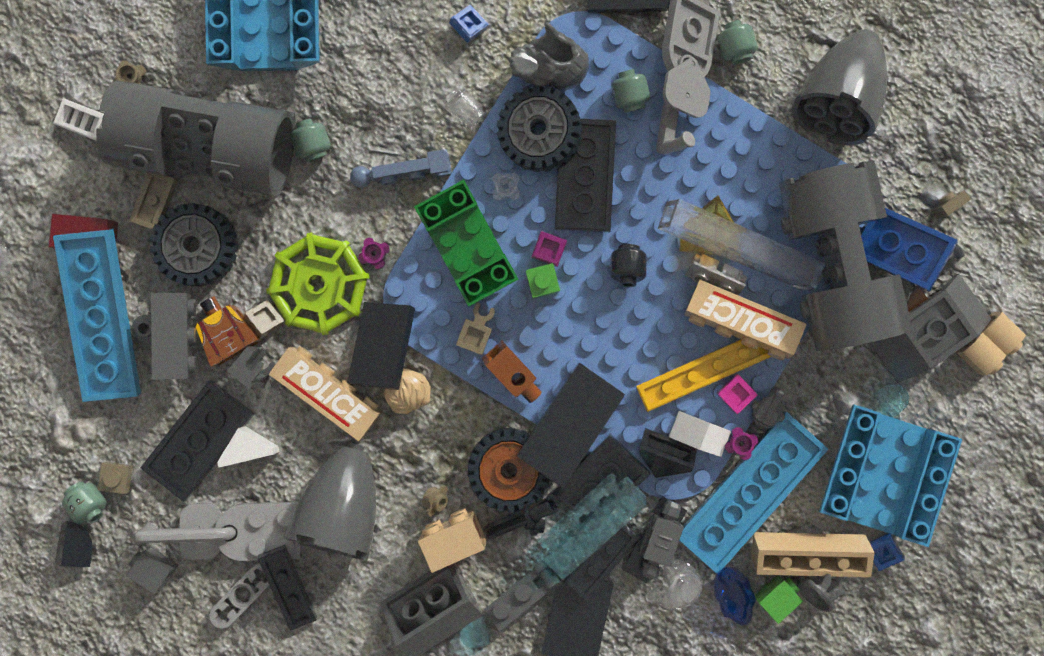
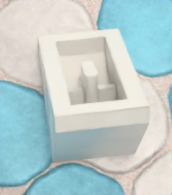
(699, 434)
(246, 446)

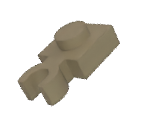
(475, 334)

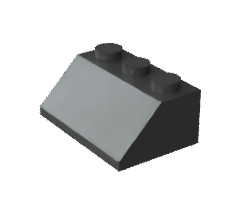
(172, 336)
(430, 610)

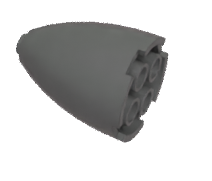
(845, 90)
(338, 506)

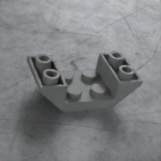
(939, 330)

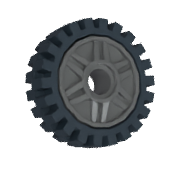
(532, 108)
(173, 242)

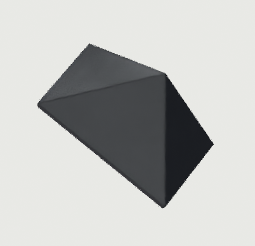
(666, 455)

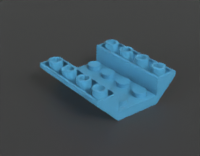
(262, 34)
(890, 475)

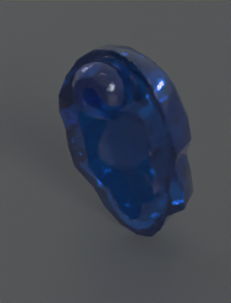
(734, 595)

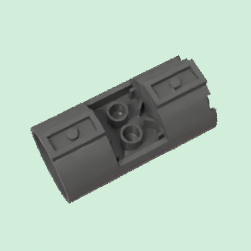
(167, 131)
(833, 206)

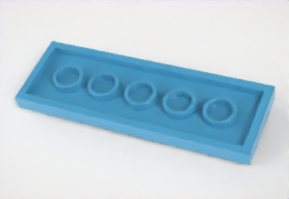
(97, 315)
(751, 492)

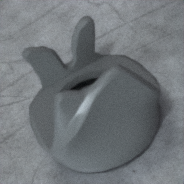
(820, 591)

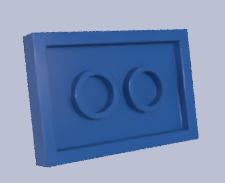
(907, 249)

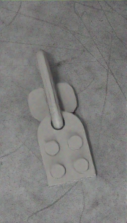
(688, 58)
(208, 531)

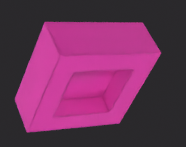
(737, 394)

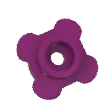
(381, 250)
(744, 451)

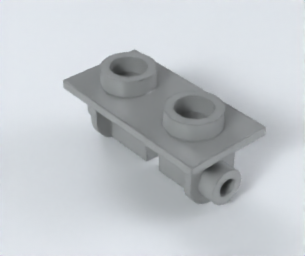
(705, 269)

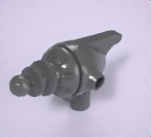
(767, 412)

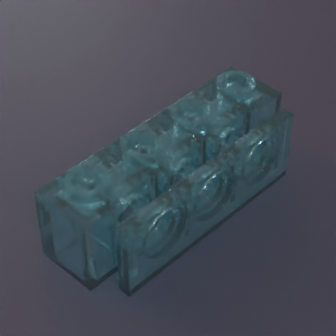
(595, 528)

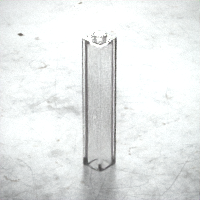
(740, 244)

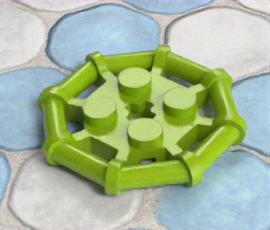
(308, 270)

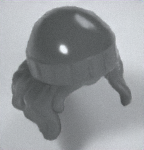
(550, 61)

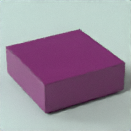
(549, 248)

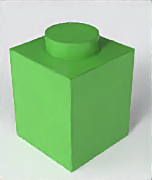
(542, 281)
(779, 598)

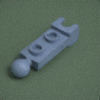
(437, 164)

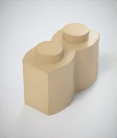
(992, 345)

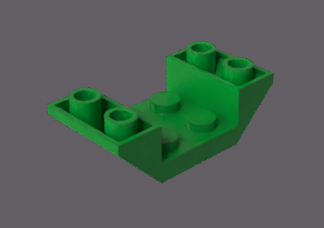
(466, 243)

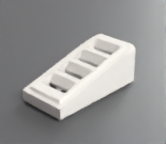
(64, 113)

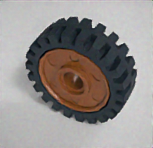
(491, 484)

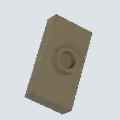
(153, 200)

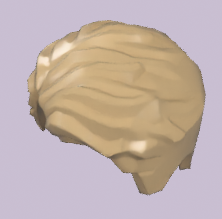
(412, 394)

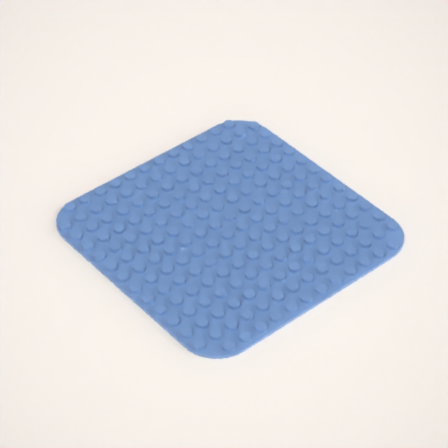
(593, 320)

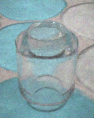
(465, 108)

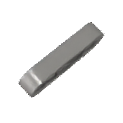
(223, 603)

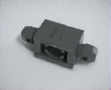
(661, 539)

